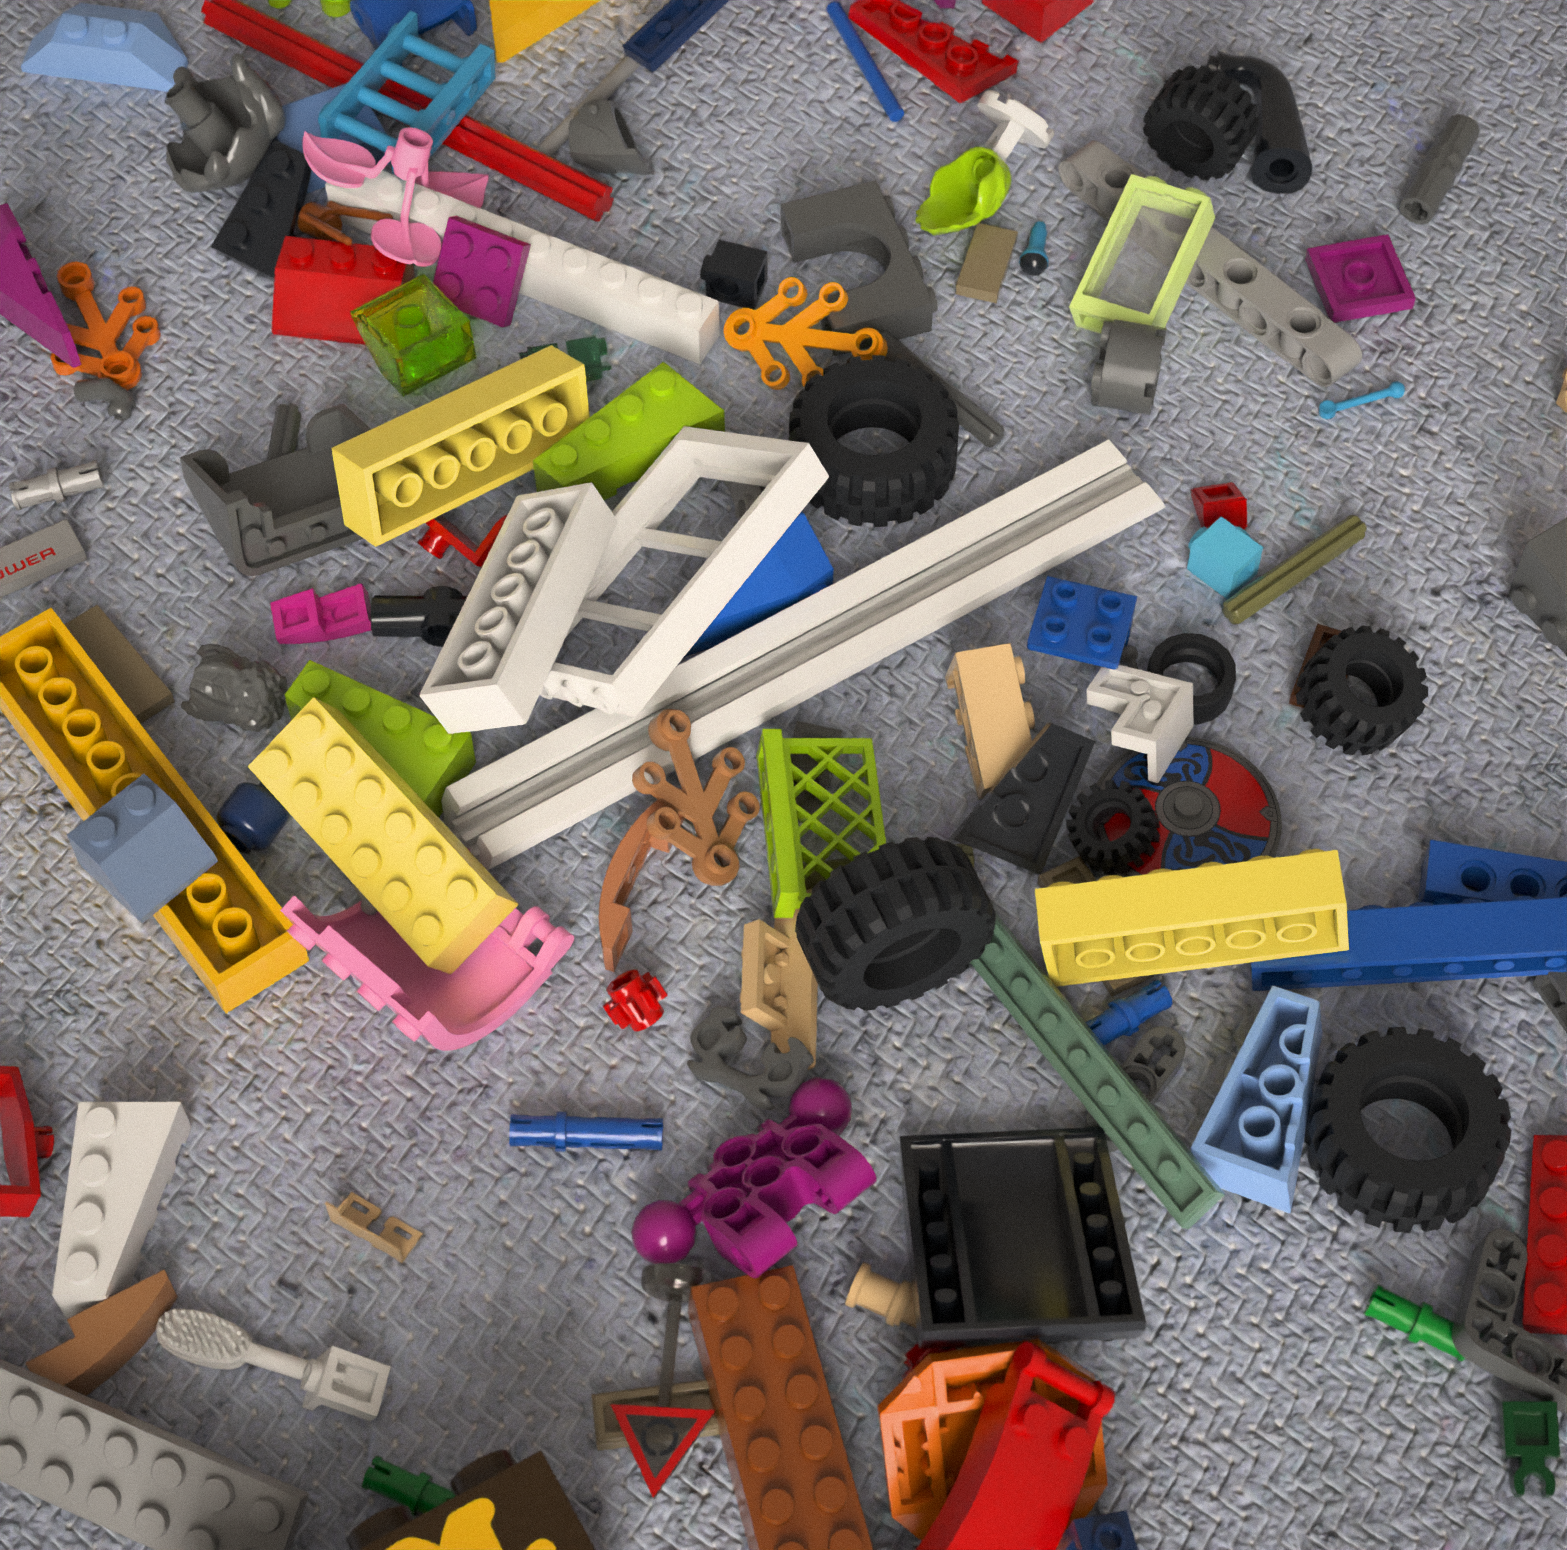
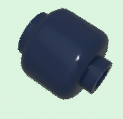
(252, 817)

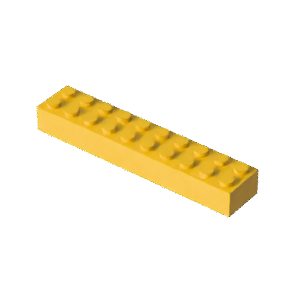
(95, 749)

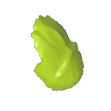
(965, 192)

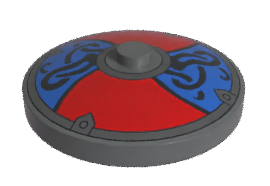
(1207, 807)

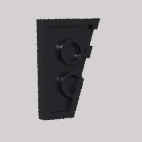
(266, 211)
(1029, 801)

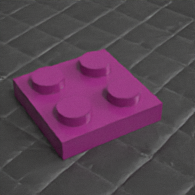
(481, 270)
(1360, 278)

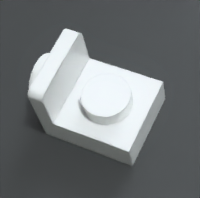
(345, 1383)

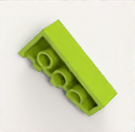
(627, 434)
(403, 735)

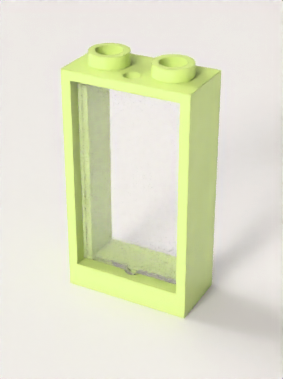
(1143, 255)

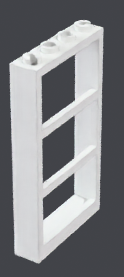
(791, 480)

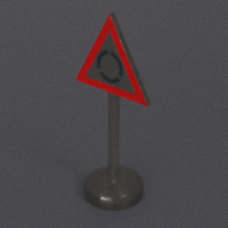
(662, 1433)

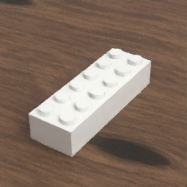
(519, 610)

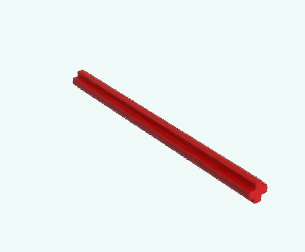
(469, 137)

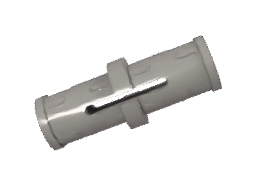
(56, 485)

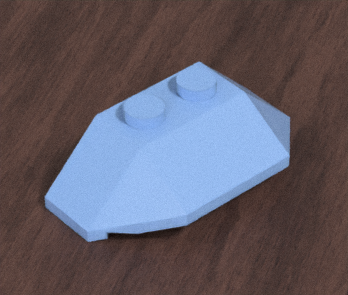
(107, 47)

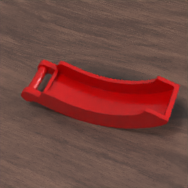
(1023, 1461)

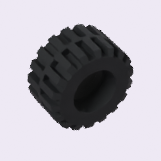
(1201, 122)
(1384, 668)

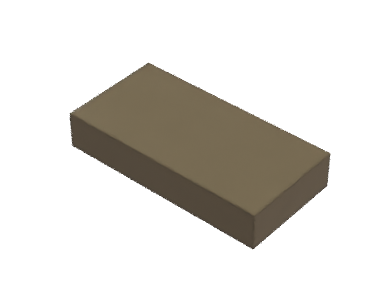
(986, 263)

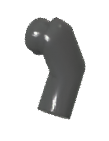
(105, 389)

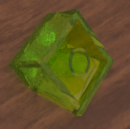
(415, 334)

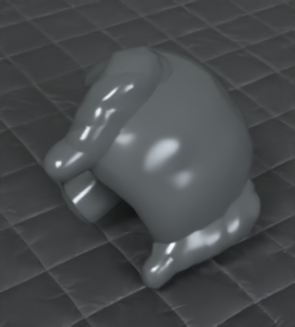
(224, 126)

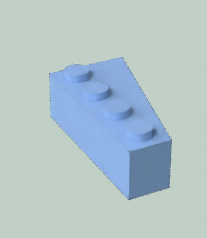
(1262, 1109)

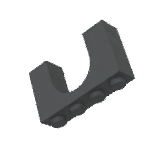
(864, 223)

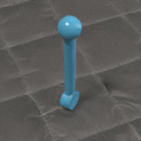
(1328, 408)

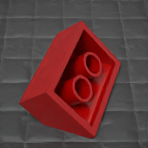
(324, 281)

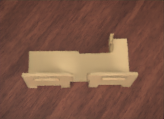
(358, 1222)

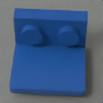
(1082, 623)

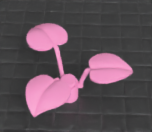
(349, 163)

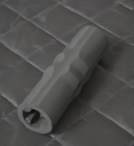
(1439, 169)

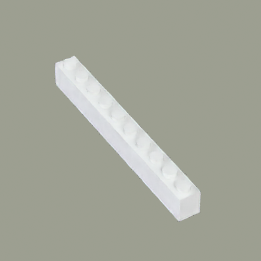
(560, 271)

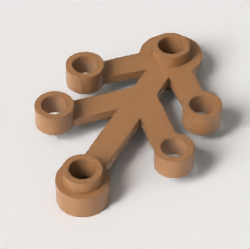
(695, 802)

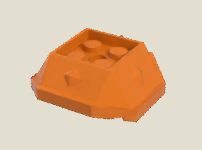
(933, 1419)

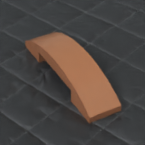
(623, 870)

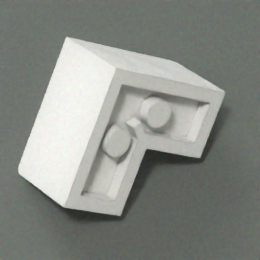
(1152, 709)

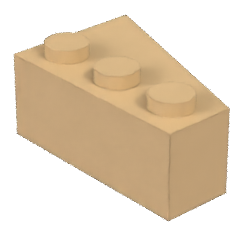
(991, 710)

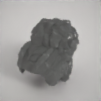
(235, 690)

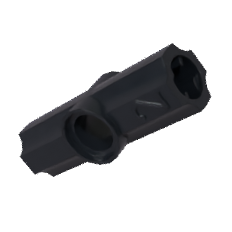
(417, 616)

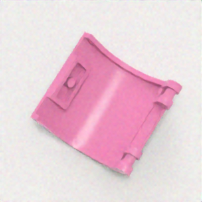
(428, 1002)

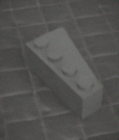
(1541, 583)

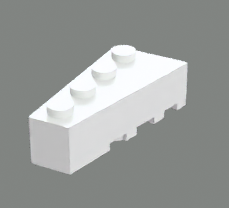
(112, 1195)

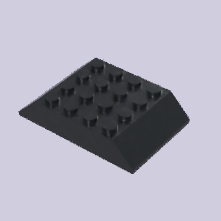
(1017, 1239)

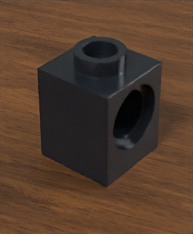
(735, 274)

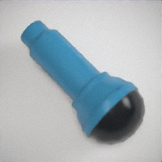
(1034, 259)

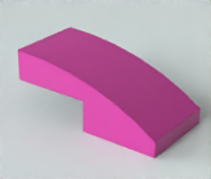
(325, 618)

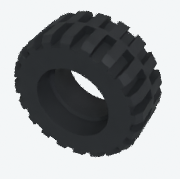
(885, 397)
(895, 923)
(1427, 1074)

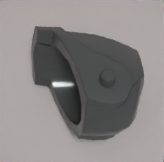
(604, 141)

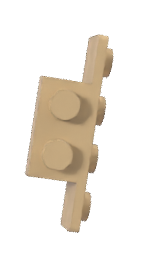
(779, 983)

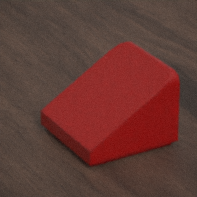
(1218, 501)

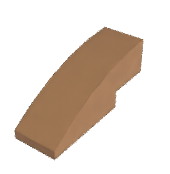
(106, 1335)

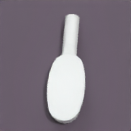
(220, 1344)

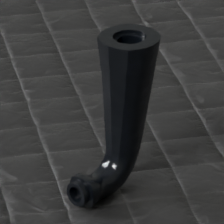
(1280, 149)

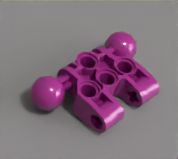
(762, 1185)

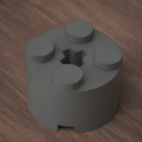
(1130, 366)

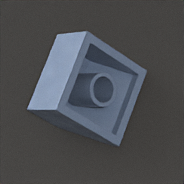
(141, 848)

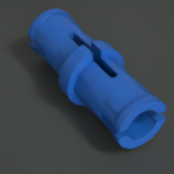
(1129, 1013)

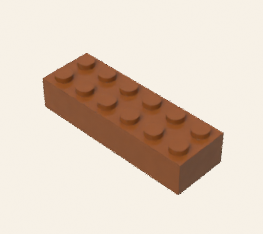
(776, 1415)

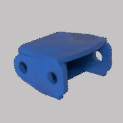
(378, 16)

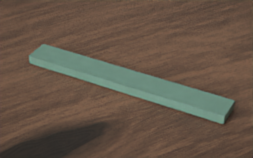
(1097, 1079)

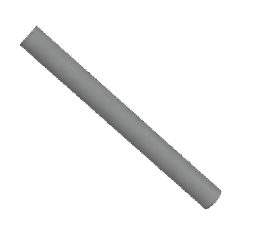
(602, 91)

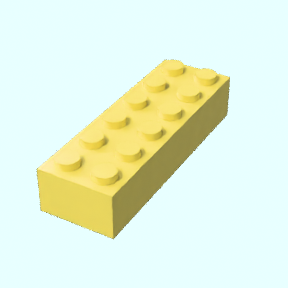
(458, 445)
(383, 836)
(1193, 918)

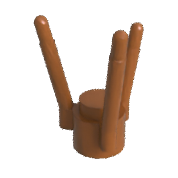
(324, 221)

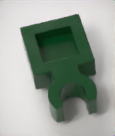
(1531, 1436)

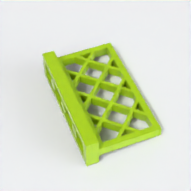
(782, 813)

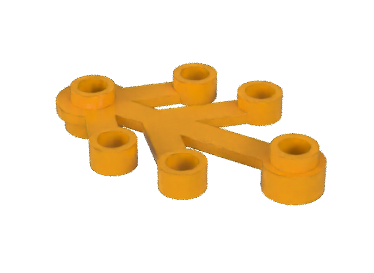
(796, 333)

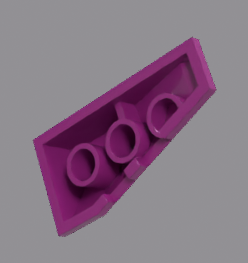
(25, 294)

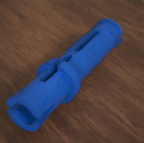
(591, 1132)

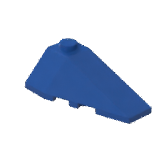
(784, 577)

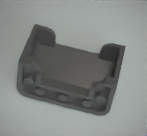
(279, 506)

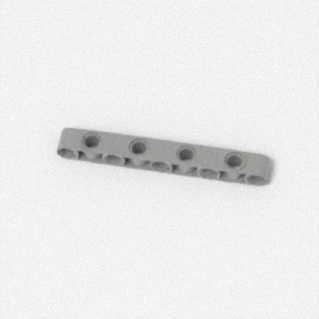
(1230, 279)

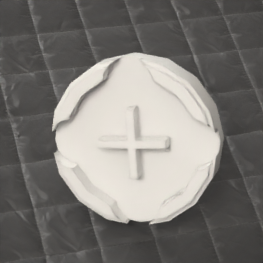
(1013, 123)

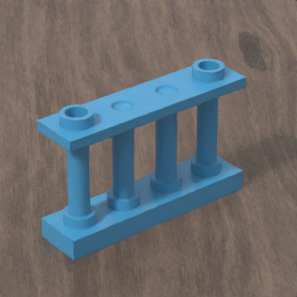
(442, 115)

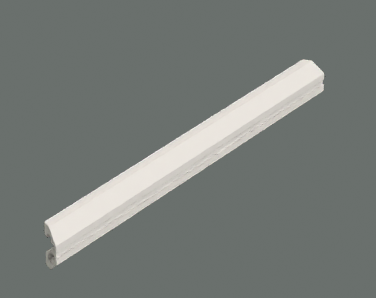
(801, 651)

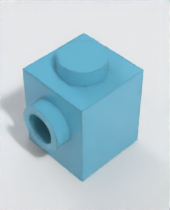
(1224, 557)

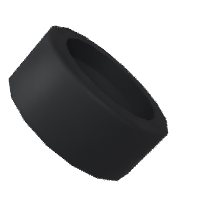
(1207, 653)

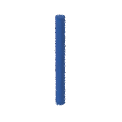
(865, 61)

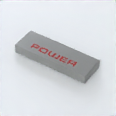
(39, 556)

